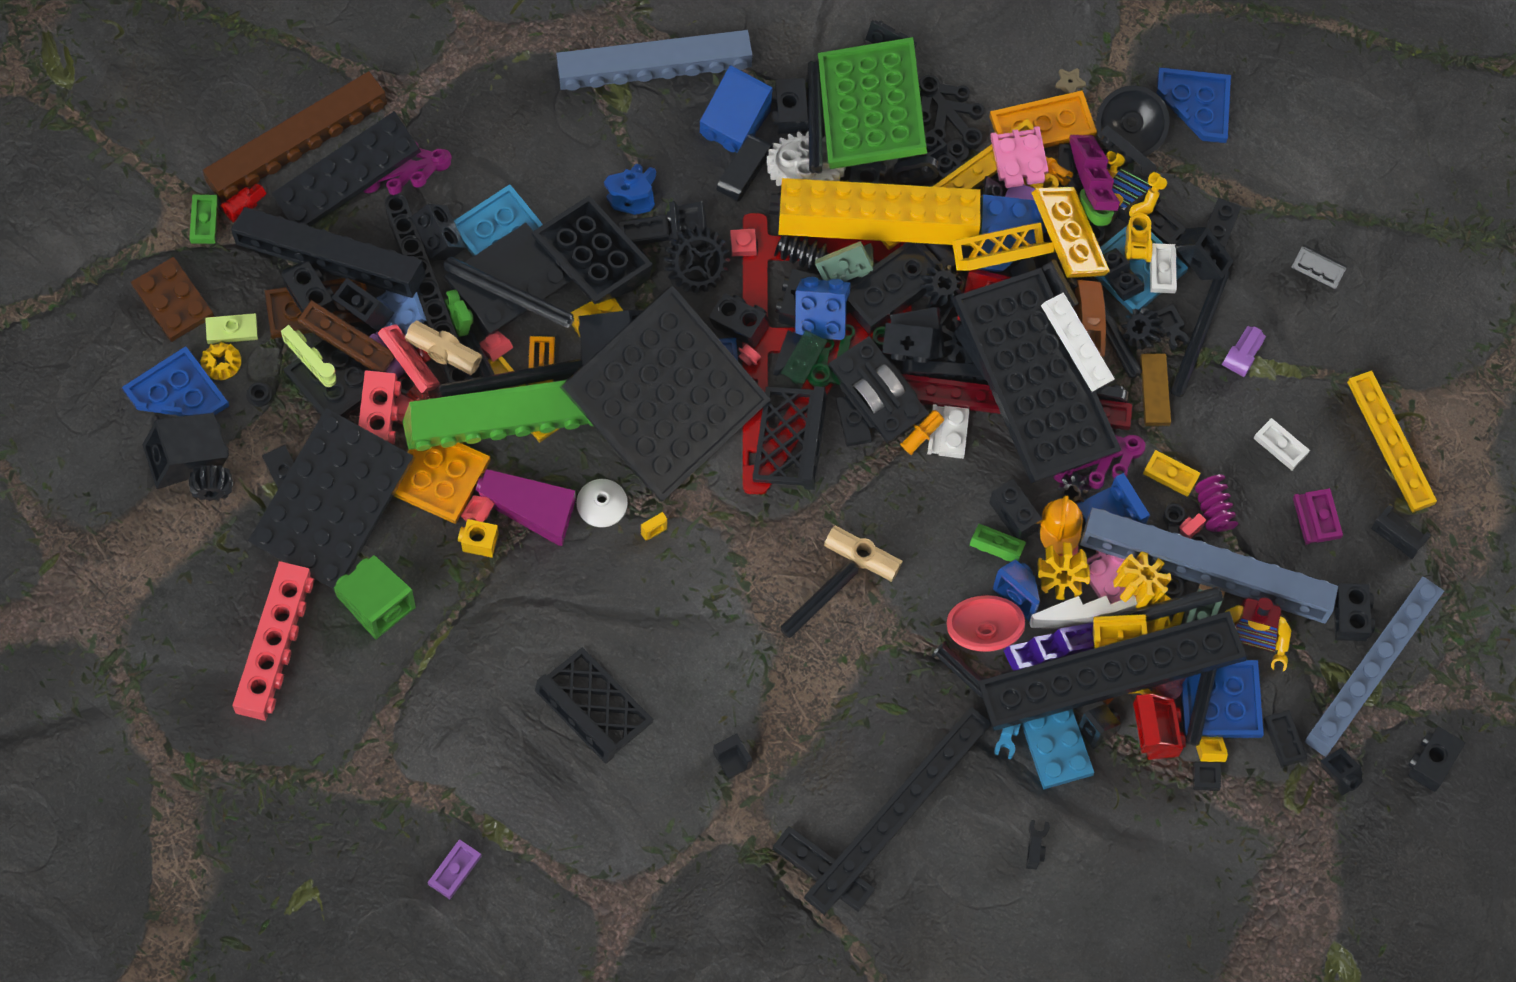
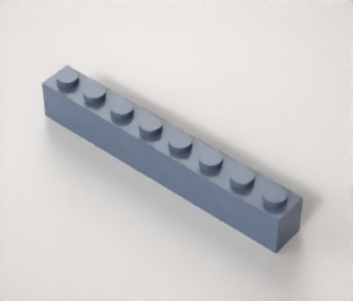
(654, 60)
(1374, 666)

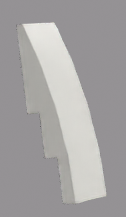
(1075, 613)

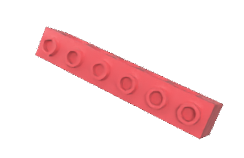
(286, 578)

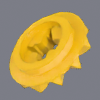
(223, 370)

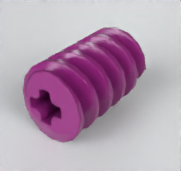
(1214, 504)

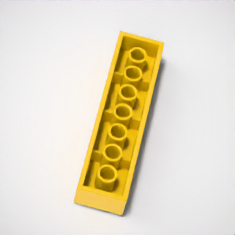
(878, 211)

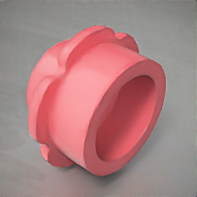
(749, 355)

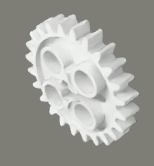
(791, 161)

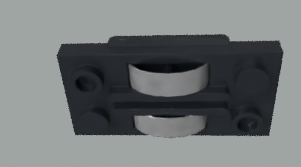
(878, 390)

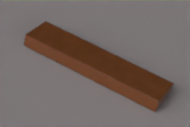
(346, 337)

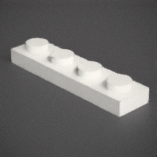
(1077, 342)

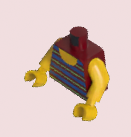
(1262, 627)

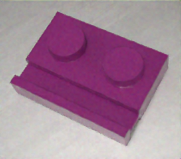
(1317, 516)

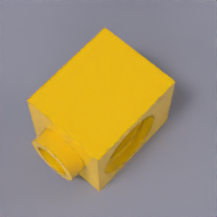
(486, 545)

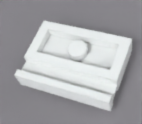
(951, 434)

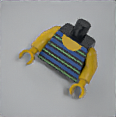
(1132, 191)

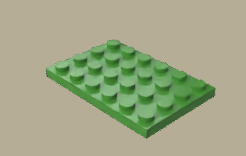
(871, 103)

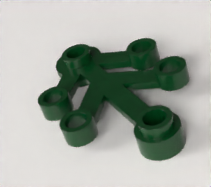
(822, 367)

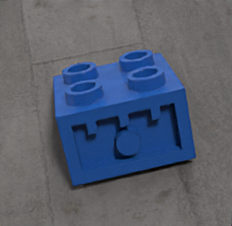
(1118, 500)

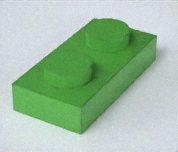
(204, 219)
(997, 543)

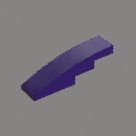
(1050, 647)

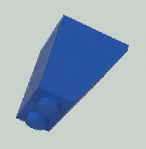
(736, 109)

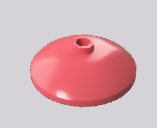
(985, 623)

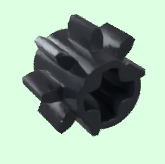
(1074, 487)

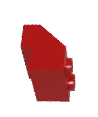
(1158, 726)

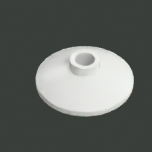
(604, 513)

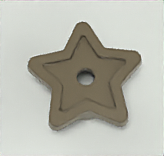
(1073, 75)

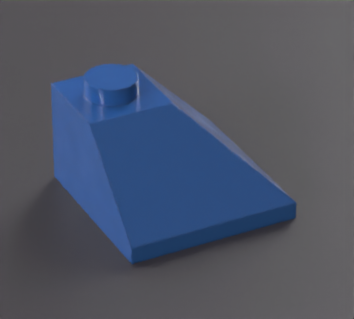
(1018, 585)

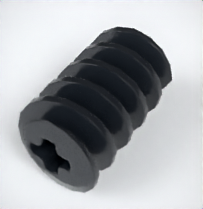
(800, 250)

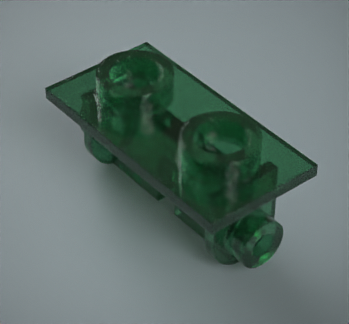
(804, 357)

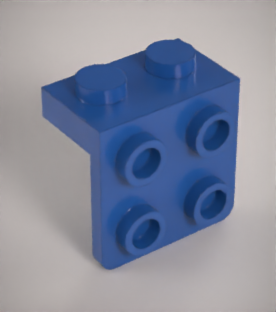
(822, 307)

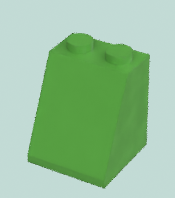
(375, 596)

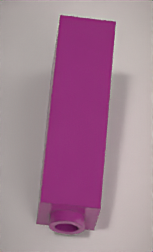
(530, 503)

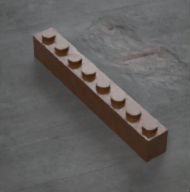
(295, 136)

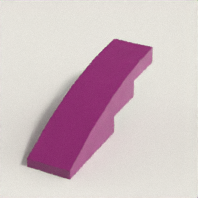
(1092, 170)

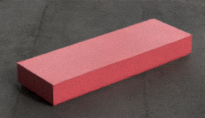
(409, 358)

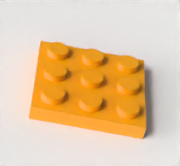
(443, 479)

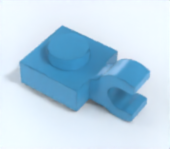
(1005, 740)

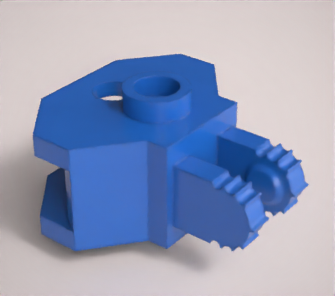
(631, 188)

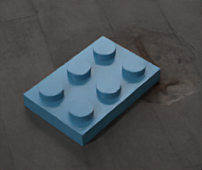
(1057, 749)

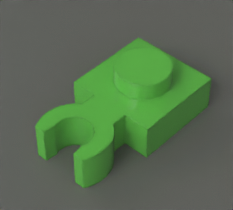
(460, 315)

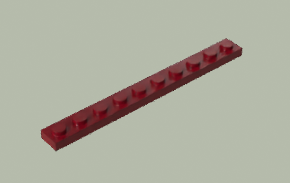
(980, 398)

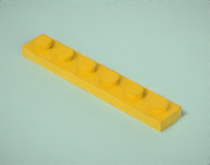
(1392, 441)

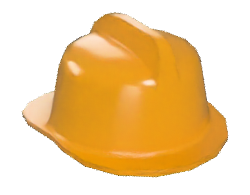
(1060, 524)

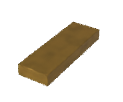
(1155, 390)

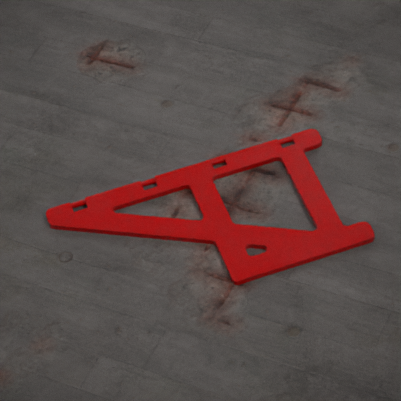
(756, 293)

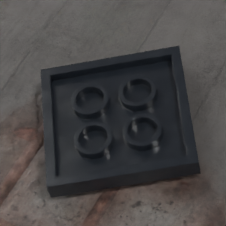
(341, 397)

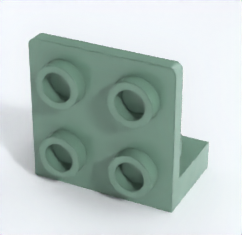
(846, 263)

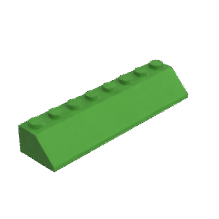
(490, 415)

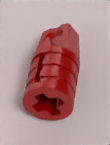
(243, 198)

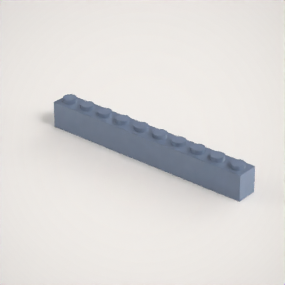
(1210, 565)

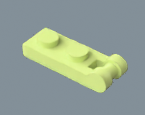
(309, 356)

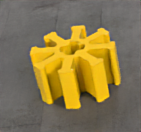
(1075, 570)
(1142, 580)

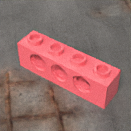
(374, 385)

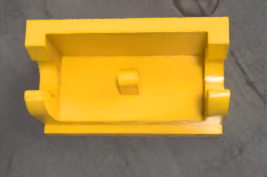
(1117, 628)

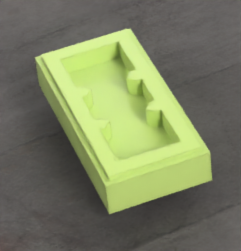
(231, 328)

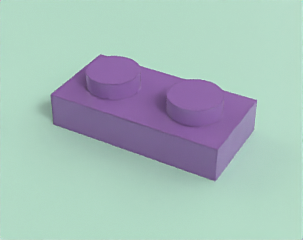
(454, 869)

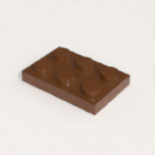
(172, 299)

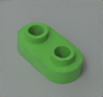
(1097, 217)

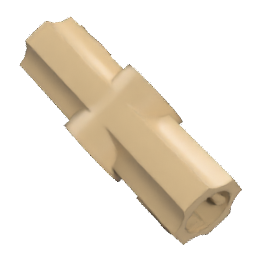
(443, 347)
(848, 546)

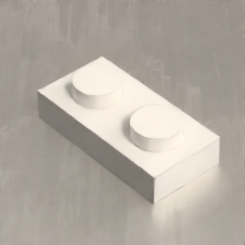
(1163, 268)
(1281, 444)

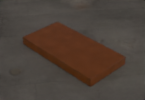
(284, 311)

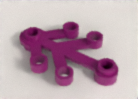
(431, 161)
(1128, 454)

